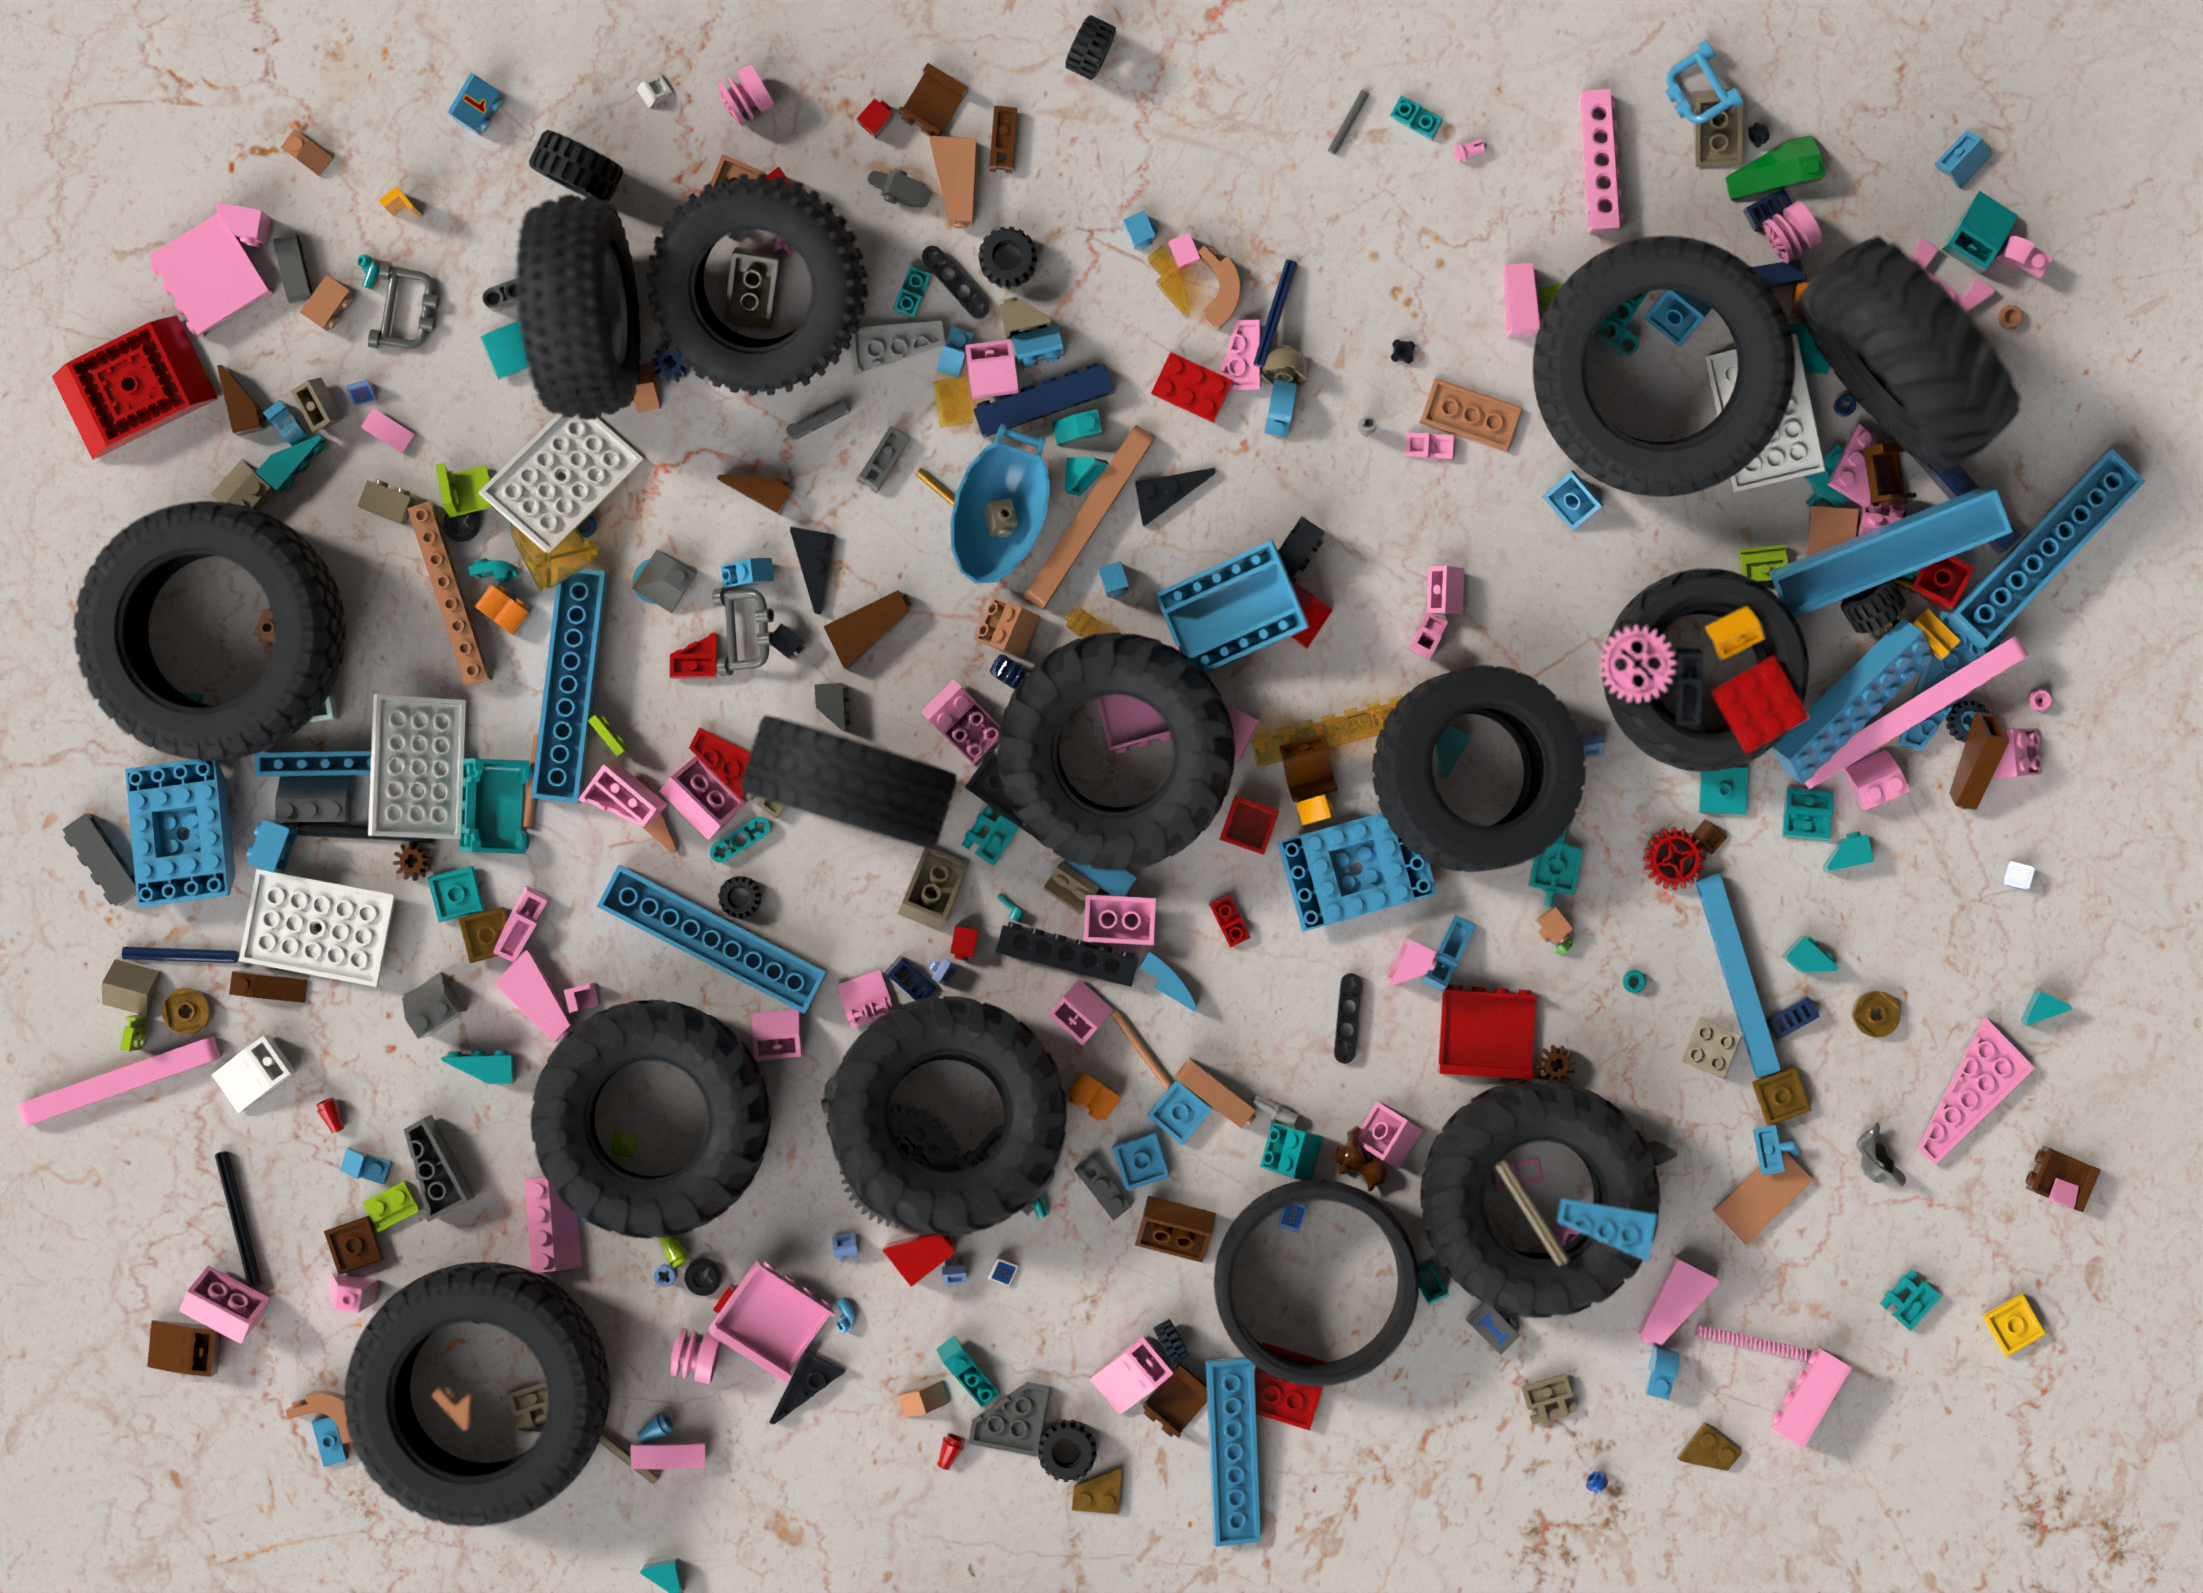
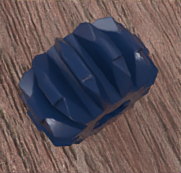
(663, 368)
(1008, 671)

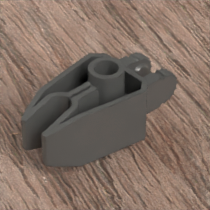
(900, 188)

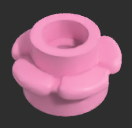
(2046, 700)

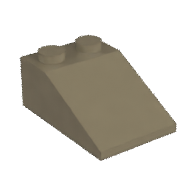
(1721, 137)
(752, 287)
(933, 888)

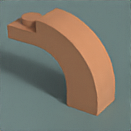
(1225, 303)
(323, 1402)

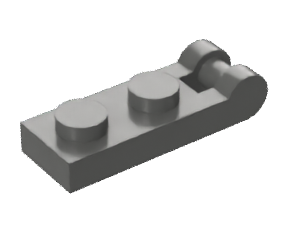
(816, 420)
(884, 458)
(1103, 1188)

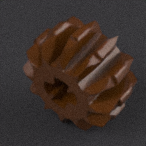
(407, 855)
(1558, 1072)

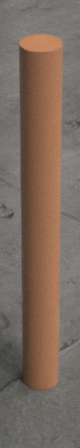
(530, 802)
(1141, 1049)

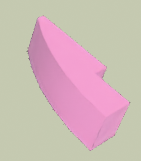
(520, 923)
(667, 1455)

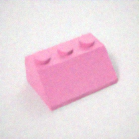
(702, 797)
(1119, 919)
(1411, 962)

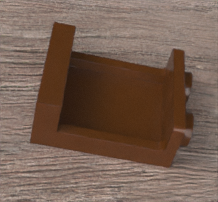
(1885, 474)
(2052, 1165)

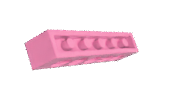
(1598, 220)

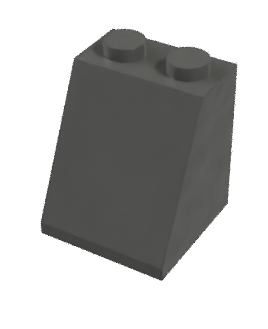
(431, 1006)

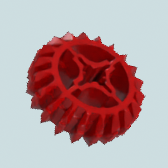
(1670, 848)

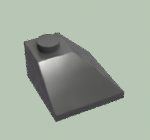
(664, 581)

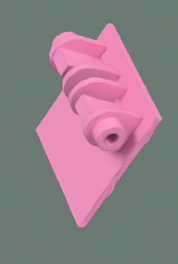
(865, 998)

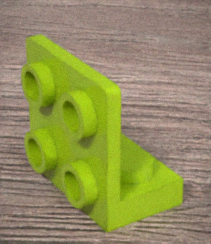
(461, 489)

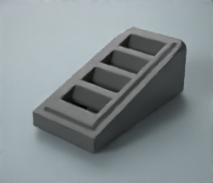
(1660, 1152)

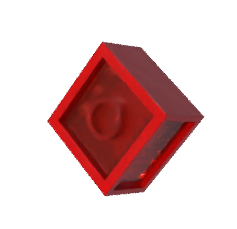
(1249, 825)

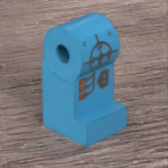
(285, 422)

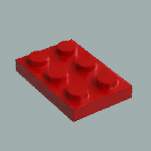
(1192, 387)

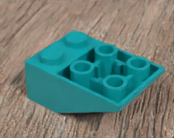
(1980, 233)

